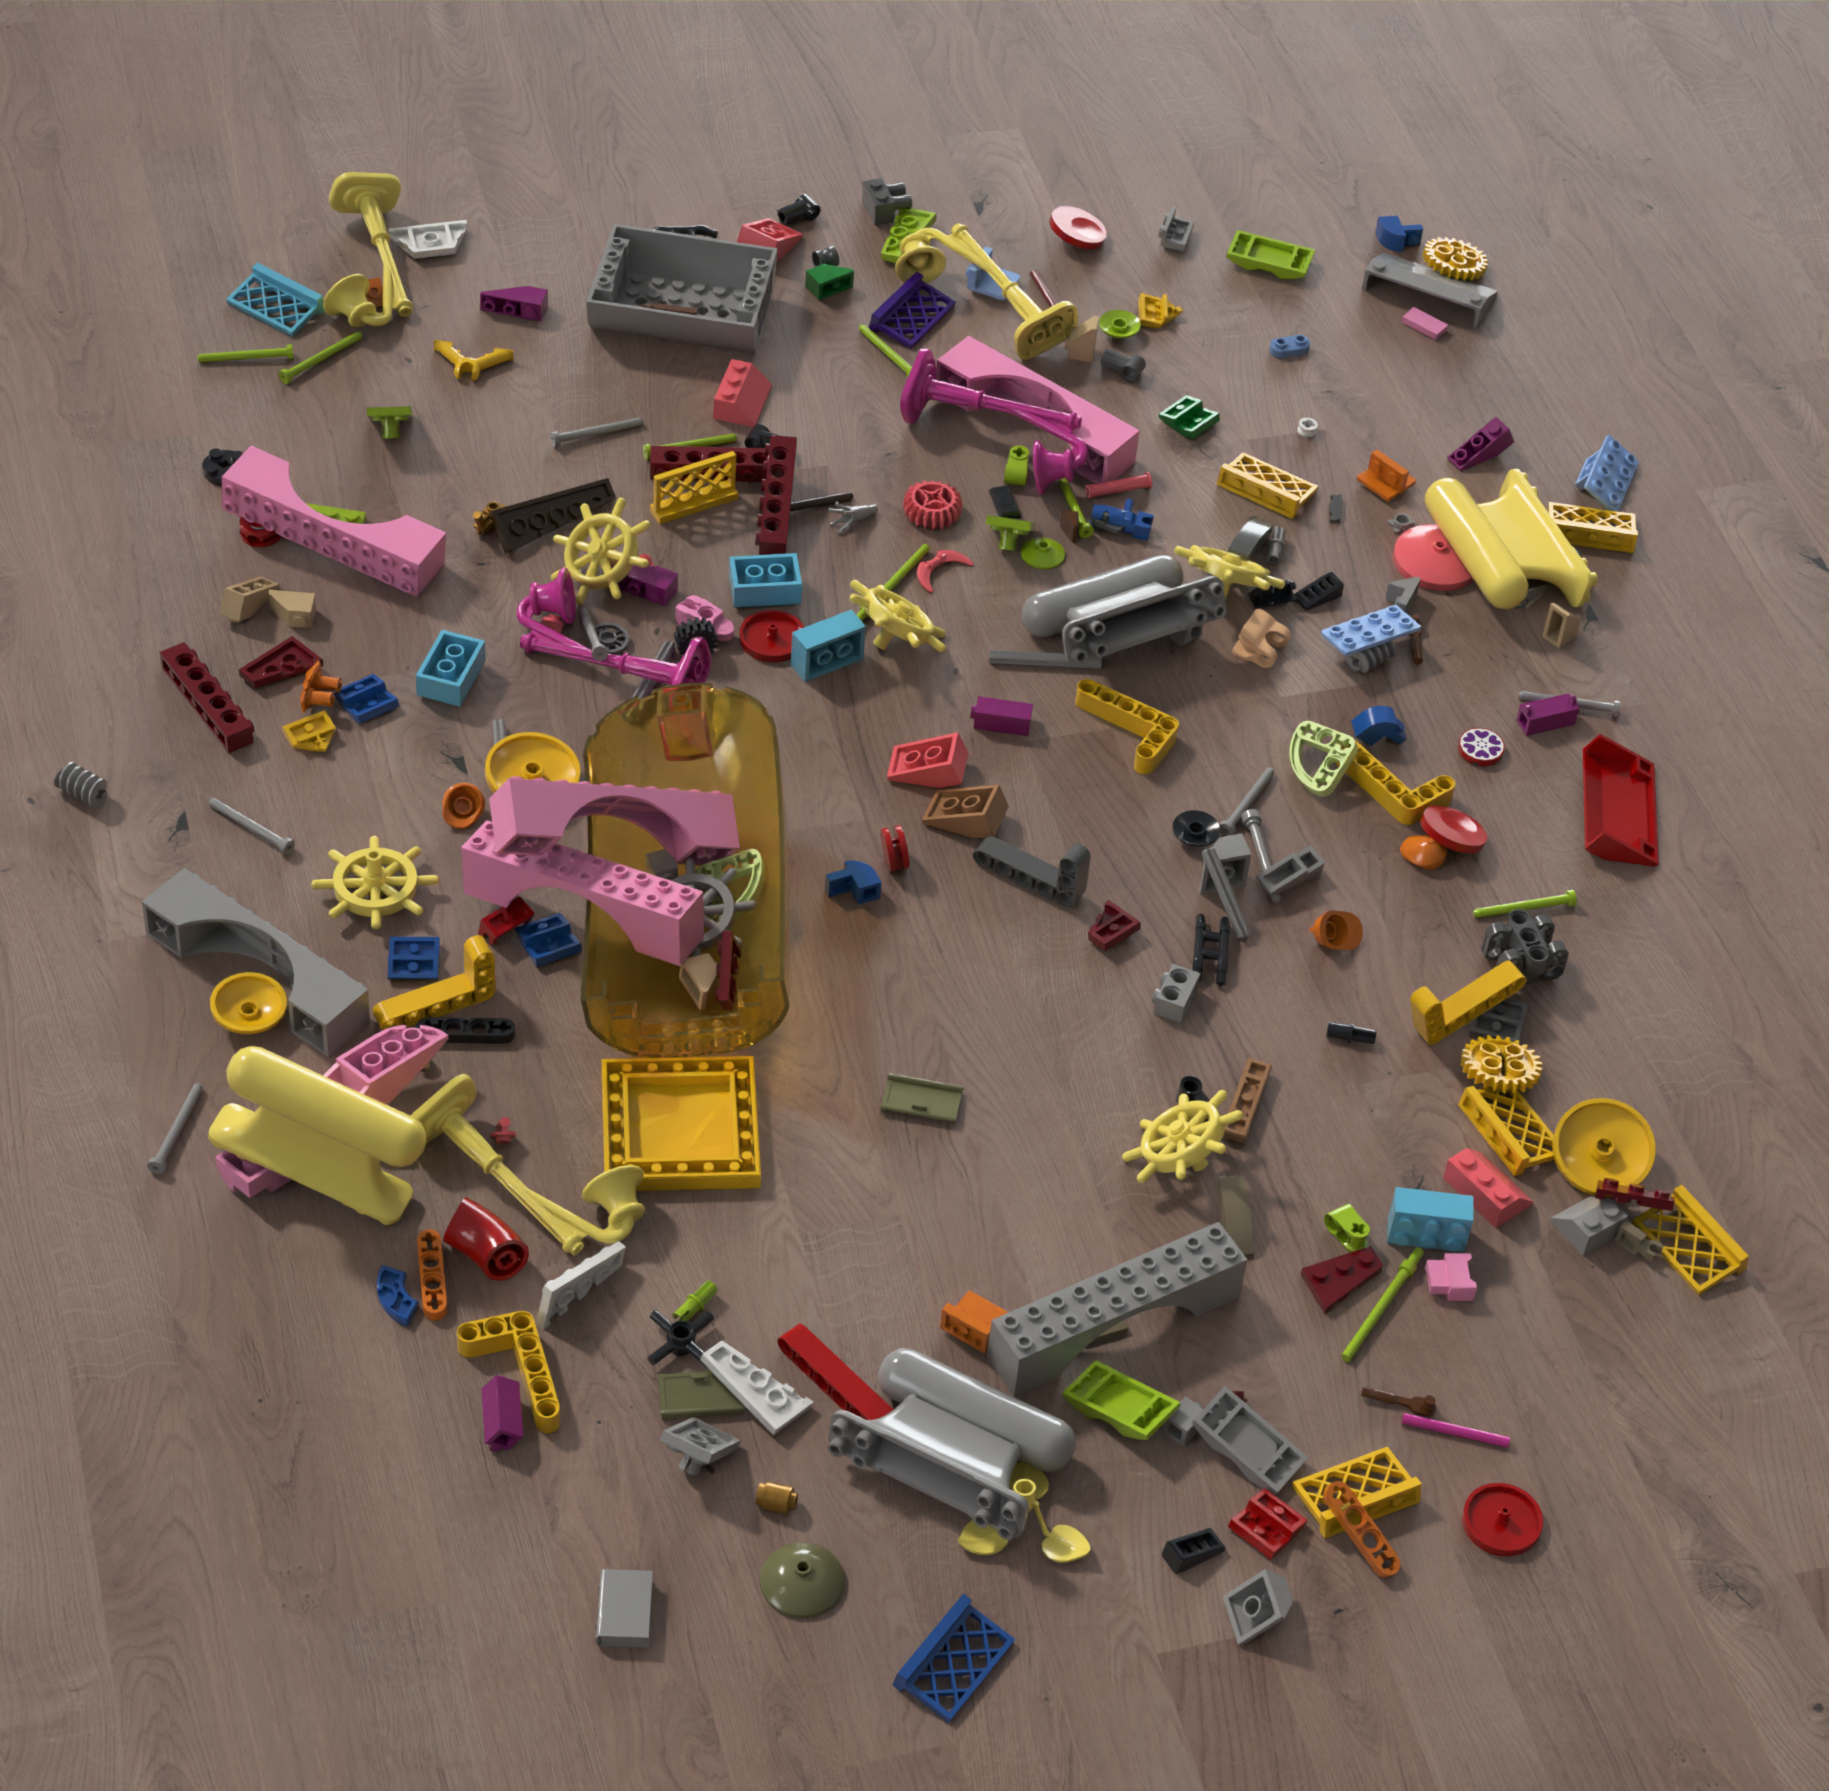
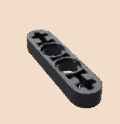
(466, 1026)

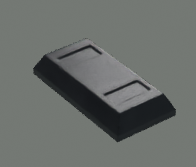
(1004, 502)

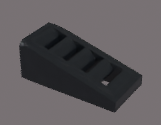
(1333, 589)
(1180, 1560)

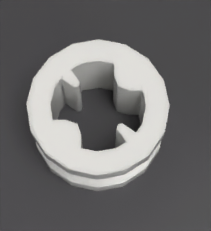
(1303, 430)

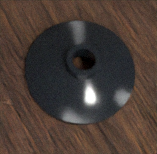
(1196, 828)

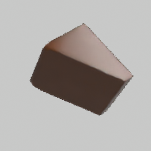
(1069, 524)

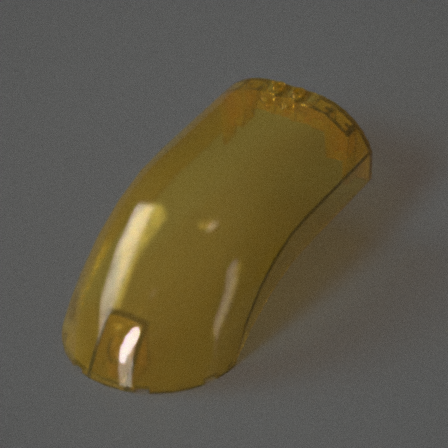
(689, 741)

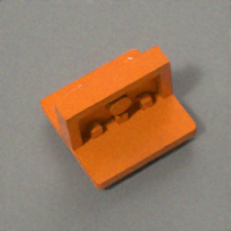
(1385, 476)

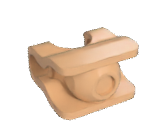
(1256, 637)

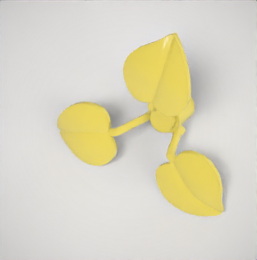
(1061, 1545)

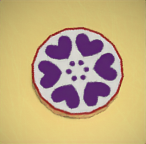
(1481, 746)

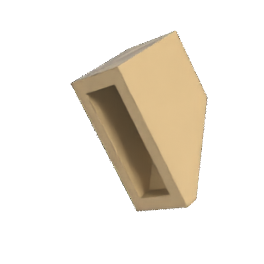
(1083, 340)
(293, 608)
(1560, 626)
(699, 978)

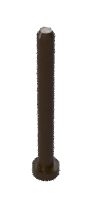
(821, 501)

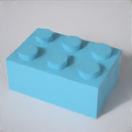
(765, 580)
(828, 645)
(450, 668)
(1430, 1219)

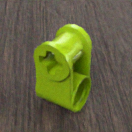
(1017, 466)
(1347, 1227)

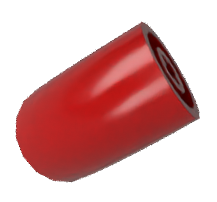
(486, 1241)

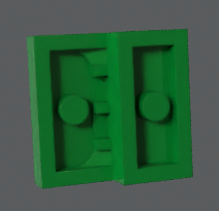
(1189, 417)

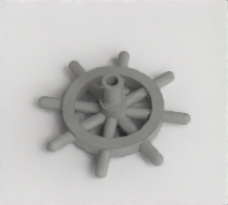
(715, 888)

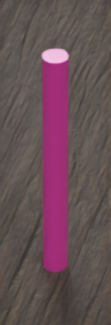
(1455, 1430)

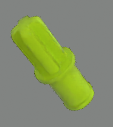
(696, 1301)

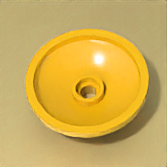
(248, 1003)

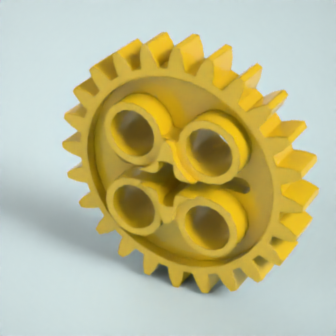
(1455, 258)
(1483, 1062)

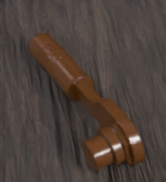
(1416, 644)
(1418, 1405)

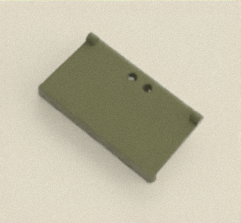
(922, 1098)
(697, 1398)

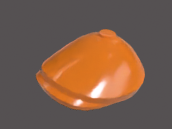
(462, 805)
(1423, 852)

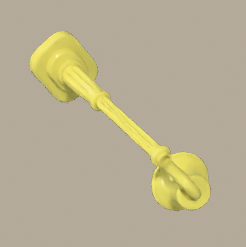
(370, 196)
(1040, 328)
(611, 1189)

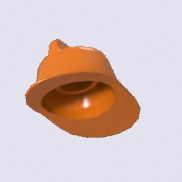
(1338, 930)

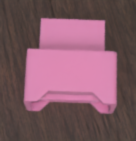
(1451, 1277)

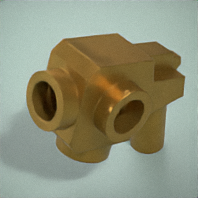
(483, 521)

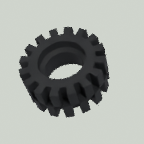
(695, 629)

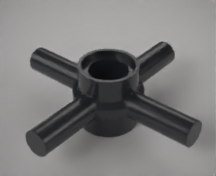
(678, 1330)

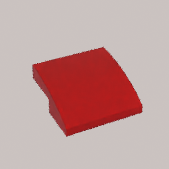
(1267, 1523)

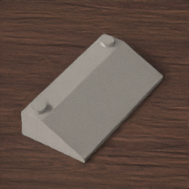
(1431, 282)

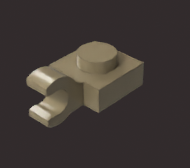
(1635, 1241)

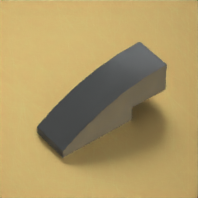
(1251, 538)

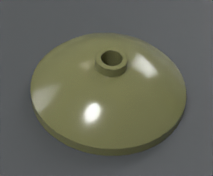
(801, 1592)

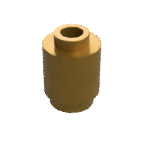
(776, 1497)

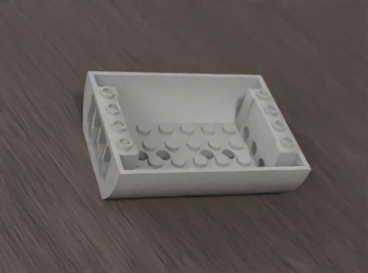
(687, 272)

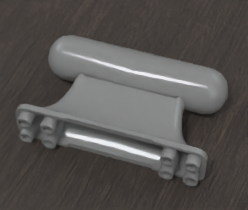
(1123, 608)
(954, 1439)

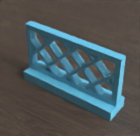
(286, 289)

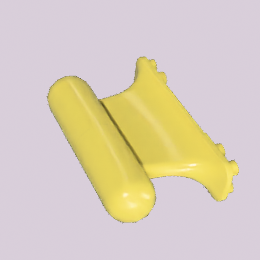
(1508, 541)
(319, 1133)

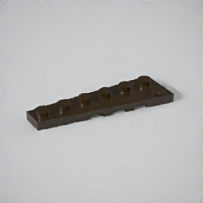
(534, 518)

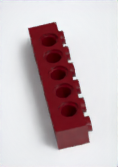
(748, 461)
(778, 495)
(207, 697)

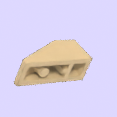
(245, 598)

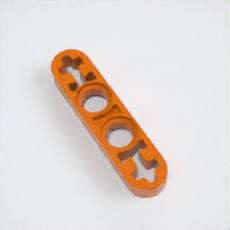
(432, 1274)
(1365, 1526)

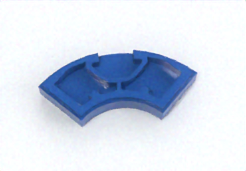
(394, 1296)

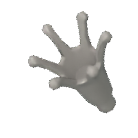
(852, 514)

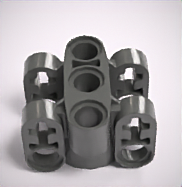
(1526, 945)

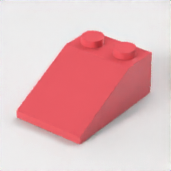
(770, 234)
(930, 762)

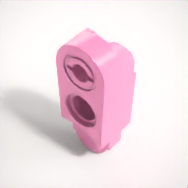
(696, 607)

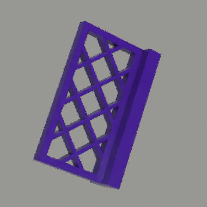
(899, 303)

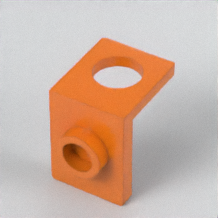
(375, 292)

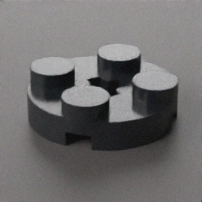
(215, 461)

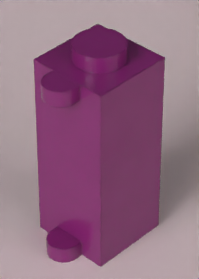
(1548, 714)
(1002, 716)
(502, 1413)

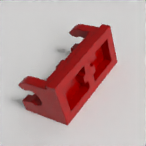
(505, 920)

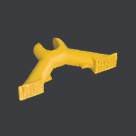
(472, 365)

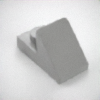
(1403, 592)

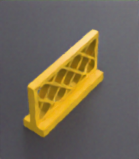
(1268, 494)
(697, 498)
(1596, 535)
(1498, 1132)
(1710, 1232)
(1377, 1504)

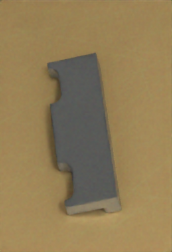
(1335, 508)

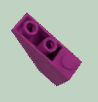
(520, 302)
(1483, 445)
(650, 583)

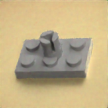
(699, 1442)

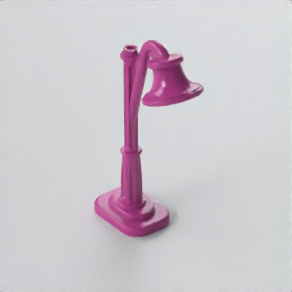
(1047, 465)
(560, 599)

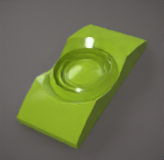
(1270, 255)
(1120, 1401)

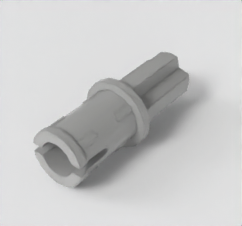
(1276, 546)

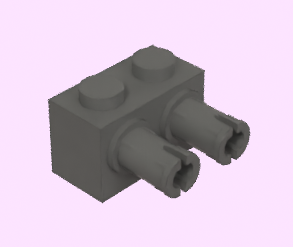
(881, 200)

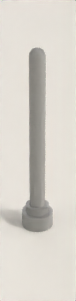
(1252, 821)

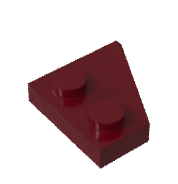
(1112, 926)

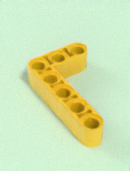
(1153, 725)
(1392, 794)
(446, 995)
(1439, 1019)
(478, 1339)

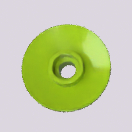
(1119, 324)
(1042, 553)

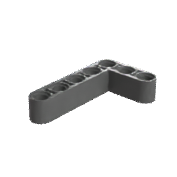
(1059, 885)

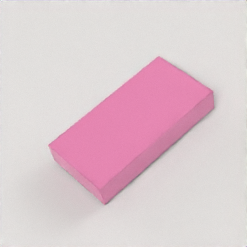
(1424, 323)

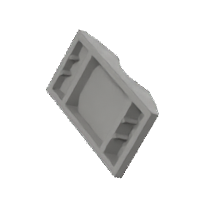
(1248, 1441)

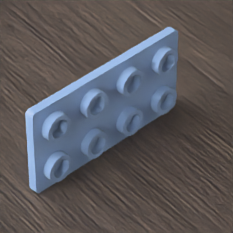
(1608, 473)
(1370, 630)

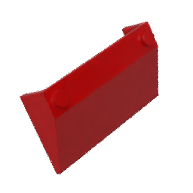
(1619, 804)

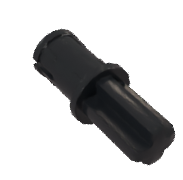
(1349, 1033)

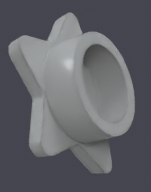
(1401, 523)

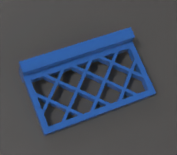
(939, 1639)

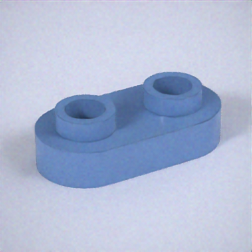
(1289, 346)

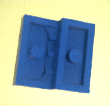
(366, 698)
(548, 939)
(413, 958)

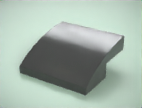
(1501, 1020)

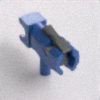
(1123, 520)

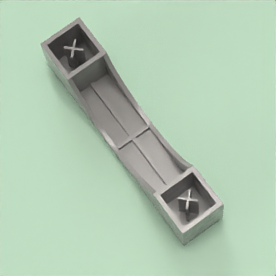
(198, 919)
(1046, 1335)

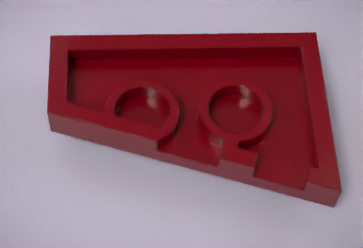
(280, 662)
(726, 969)
(1624, 1194)
(1337, 1277)

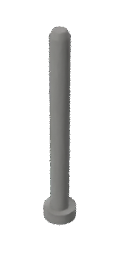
(557, 438)
(599, 651)
(1584, 704)
(1228, 827)
(285, 845)
(157, 1164)

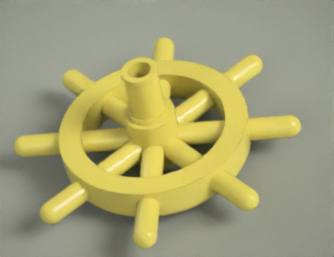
(601, 550)
(1229, 567)
(896, 617)
(375, 882)
(1182, 1137)

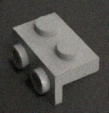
(1175, 231)

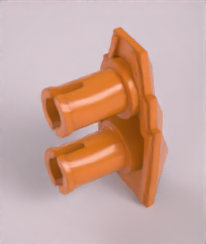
(314, 684)

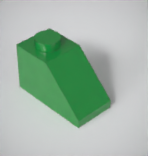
(828, 280)

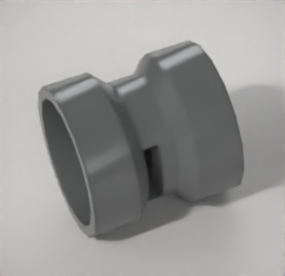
(828, 256)

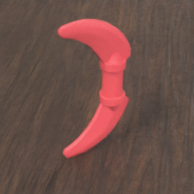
(925, 568)

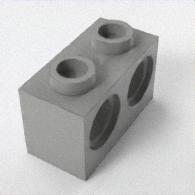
(1176, 993)

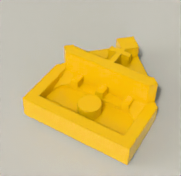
(1156, 311)
(311, 732)

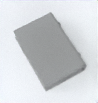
(624, 1608)

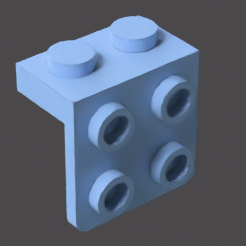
(983, 283)

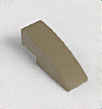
(1235, 1212)

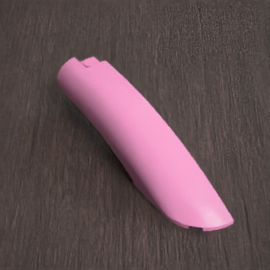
(374, 1068)

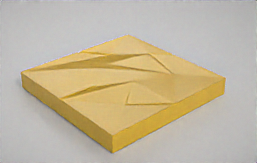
(682, 1121)

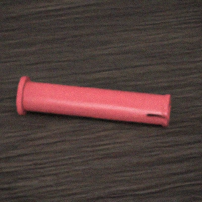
(1118, 486)

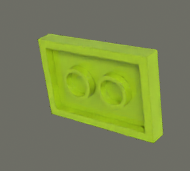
(390, 418)
(1009, 530)

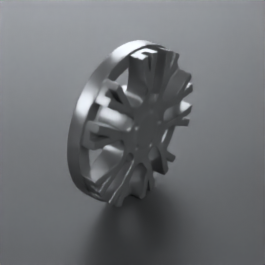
(611, 639)

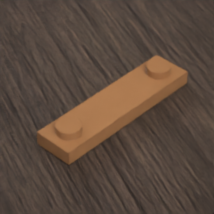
(1247, 1098)

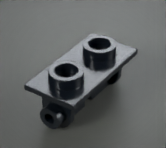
(1273, 596)

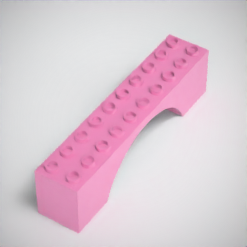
(978, 367)
(395, 552)
(688, 824)
(653, 911)

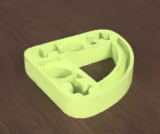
(1334, 751)
(756, 870)

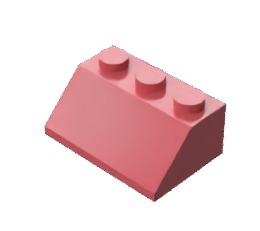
(741, 394)
(1491, 1189)

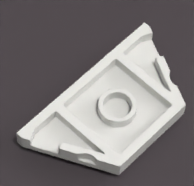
(429, 239)

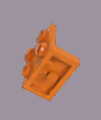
(971, 1320)

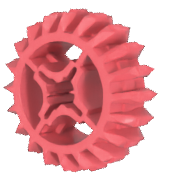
(932, 504)

